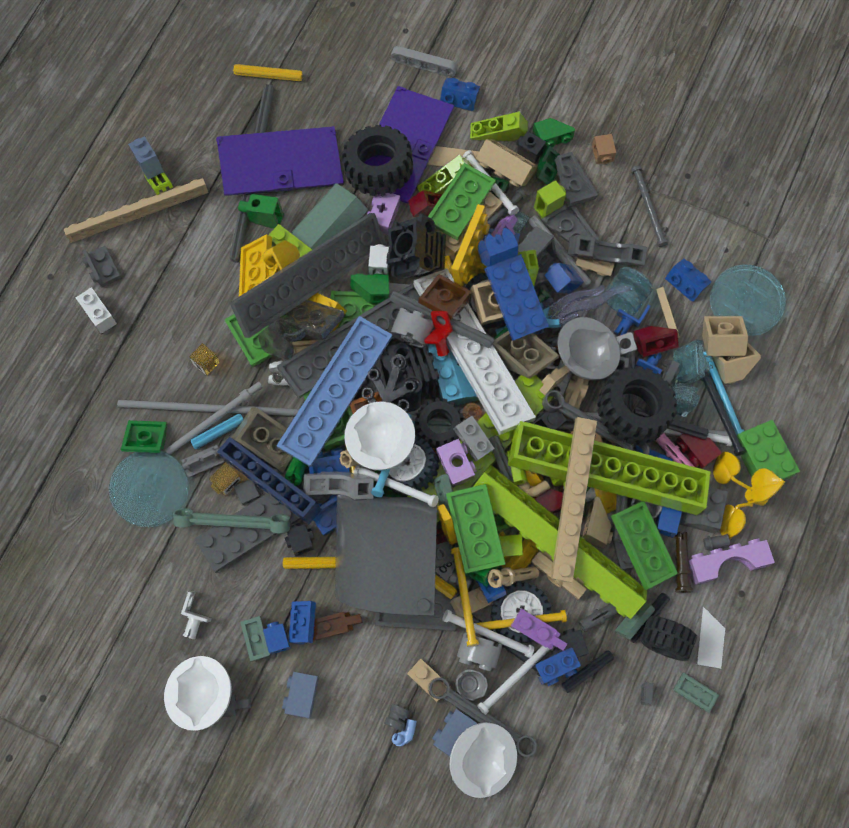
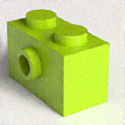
(549, 199)

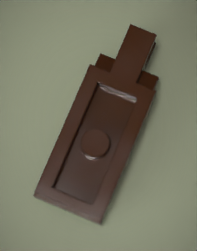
(335, 625)

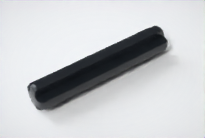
(658, 605)
(587, 671)

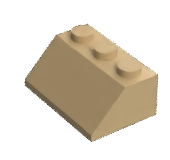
(506, 162)

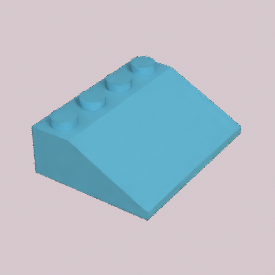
(452, 380)

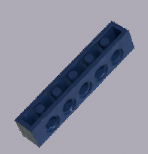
(269, 480)

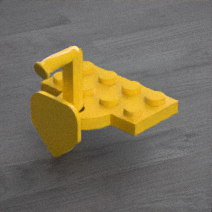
(262, 261)
(467, 261)

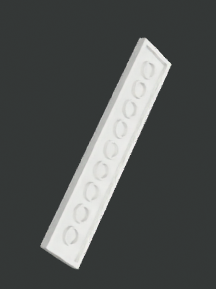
(484, 370)

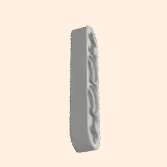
(424, 61)

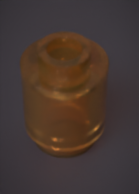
(472, 407)

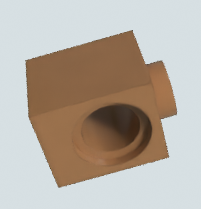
(604, 149)

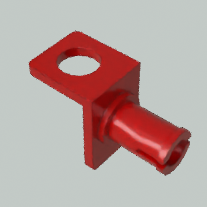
(440, 333)

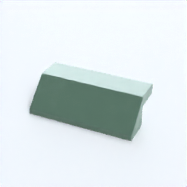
(329, 217)

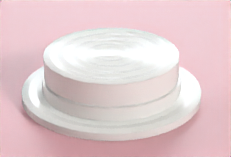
(379, 435)
(197, 693)
(483, 760)

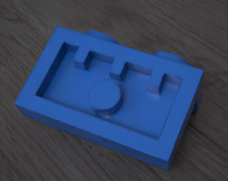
(328, 462)
(327, 516)
(302, 622)

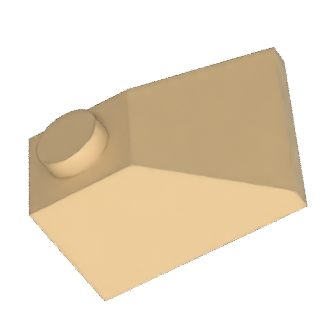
(736, 368)
(597, 525)

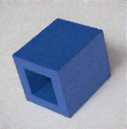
(668, 521)
(276, 638)

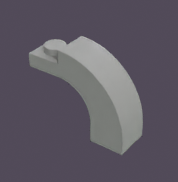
(342, 483)

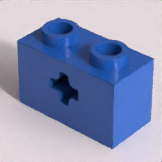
(563, 278)

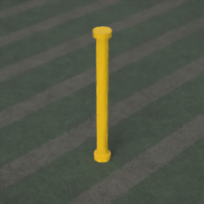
(465, 598)
(561, 616)

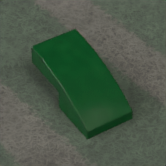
(546, 167)

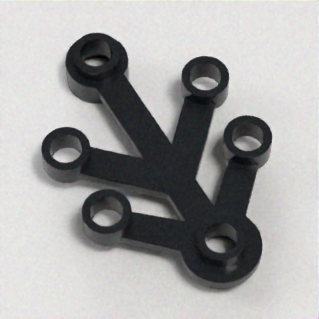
(388, 393)

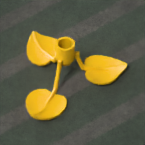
(764, 486)

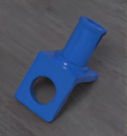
(628, 320)
(651, 363)

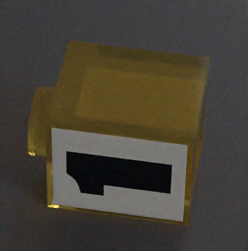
(204, 359)
(224, 479)

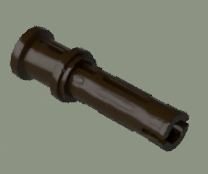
(684, 573)

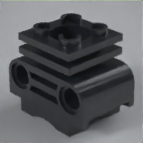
(415, 248)
(418, 370)

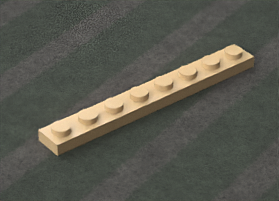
(136, 210)
(573, 500)

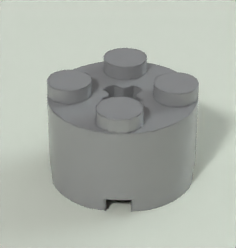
(412, 327)
(484, 654)

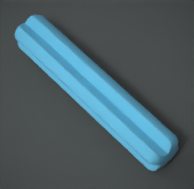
(217, 431)

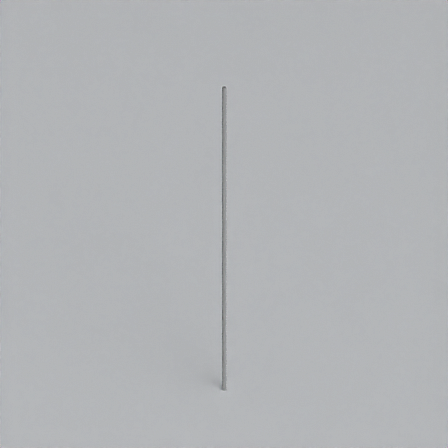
(274, 411)

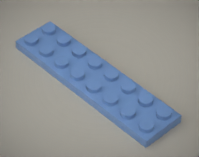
(334, 391)

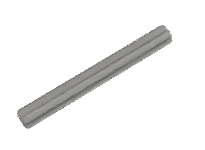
(561, 253)

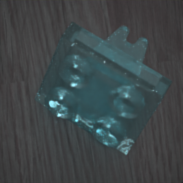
(691, 362)

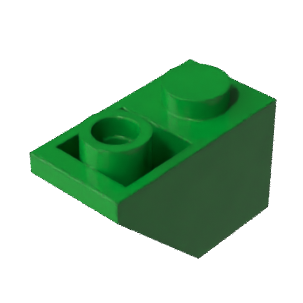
(553, 132)
(371, 287)

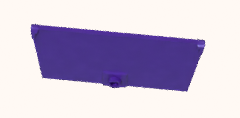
(422, 123)
(279, 161)

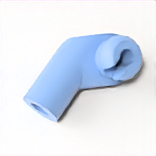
(406, 735)

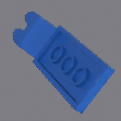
(511, 284)

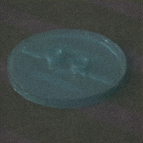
(751, 294)
(148, 488)

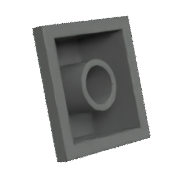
(544, 246)
(710, 518)

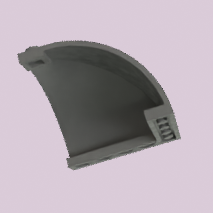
(386, 554)

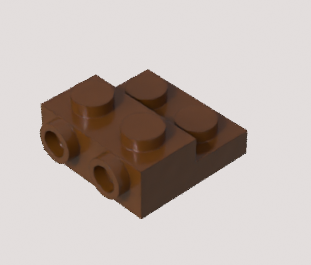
(445, 296)

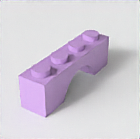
(754, 556)

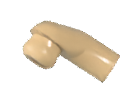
(537, 490)

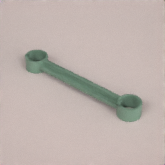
(277, 523)

